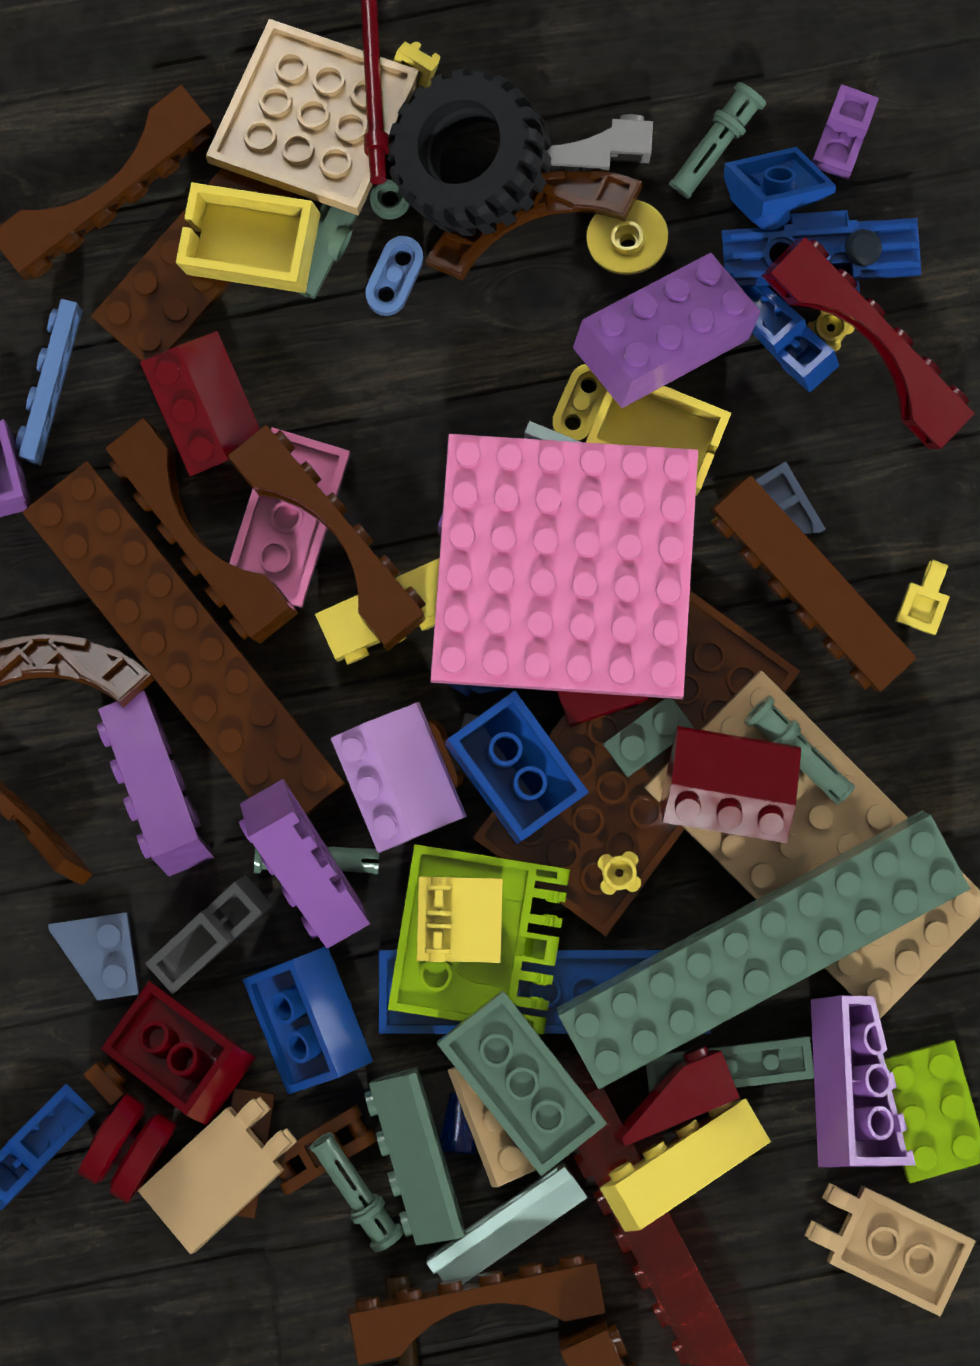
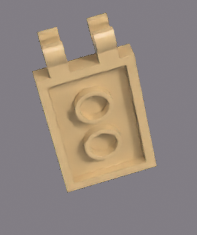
(216, 1175)
(894, 1247)

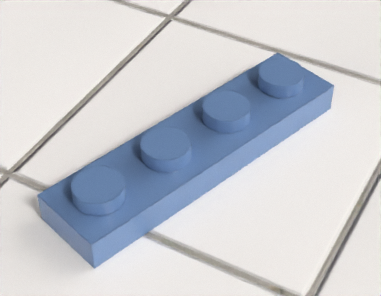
(44, 398)

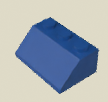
(515, 767)
(307, 1020)

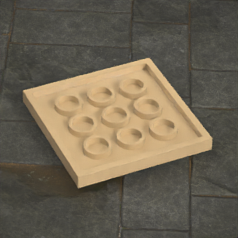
(305, 118)

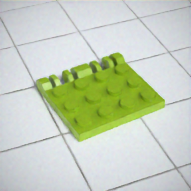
(461, 988)

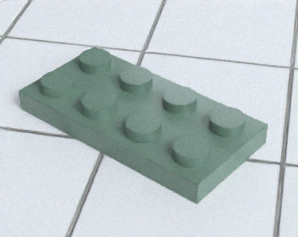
(521, 1082)

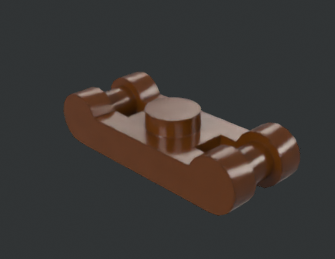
(361, 1139)

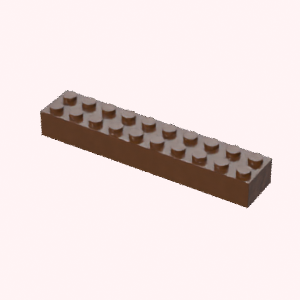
(179, 640)

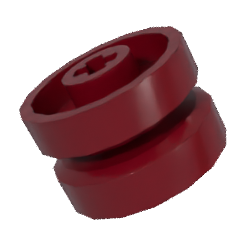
(122, 1145)

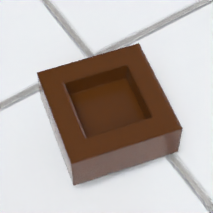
(107, 1081)

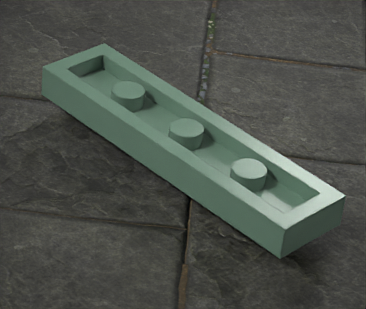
(751, 1062)

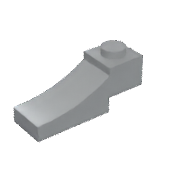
(625, 141)

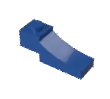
(790, 340)
(40, 1141)

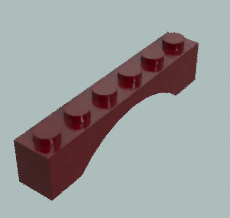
(925, 401)

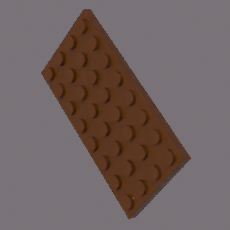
(618, 809)

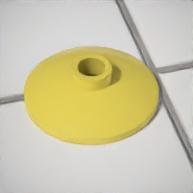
(642, 226)

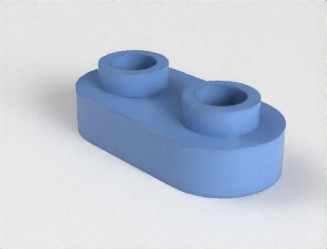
(394, 277)

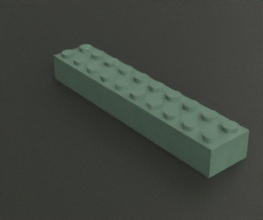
(762, 948)

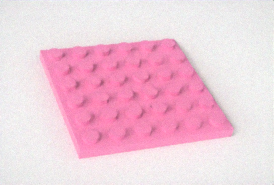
(565, 566)

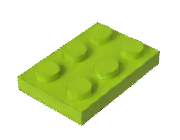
(935, 1110)

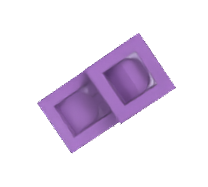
(844, 131)

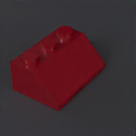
(201, 401)
(731, 784)

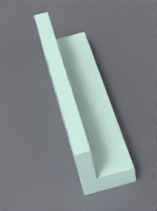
(508, 1225)

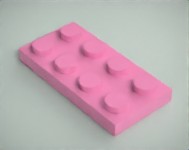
(283, 538)

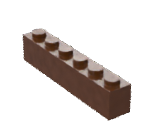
(812, 584)

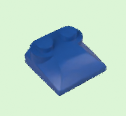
(774, 185)

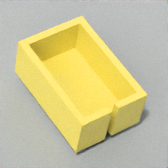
(248, 237)
(663, 420)

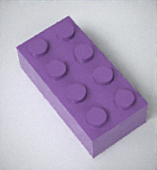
(666, 329)

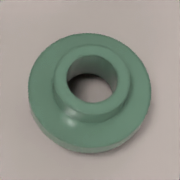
(383, 211)

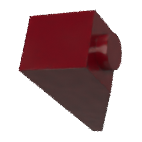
(682, 1094)

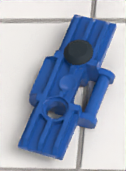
(860, 248)

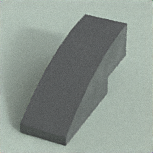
(208, 934)

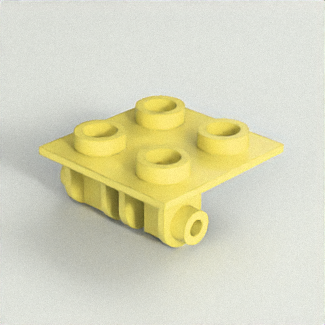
(459, 919)

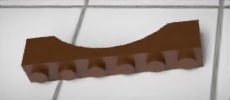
(170, 133)
(153, 469)
(274, 473)
(390, 1326)

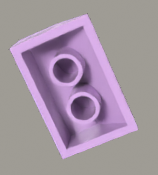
(398, 777)

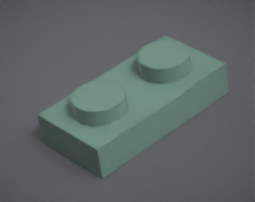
(646, 736)

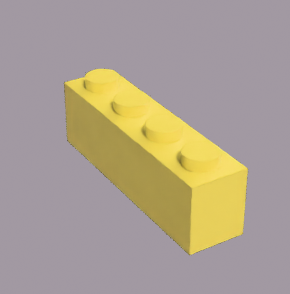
(351, 637)
(684, 1164)

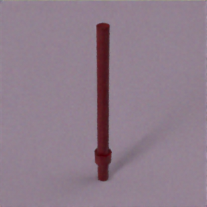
(375, 140)

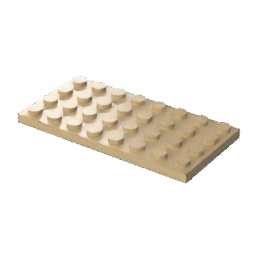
(821, 833)

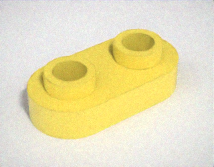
(578, 404)

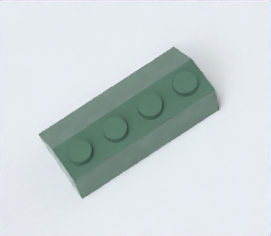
(416, 1156)

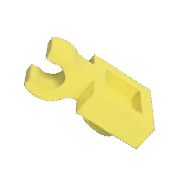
(923, 604)

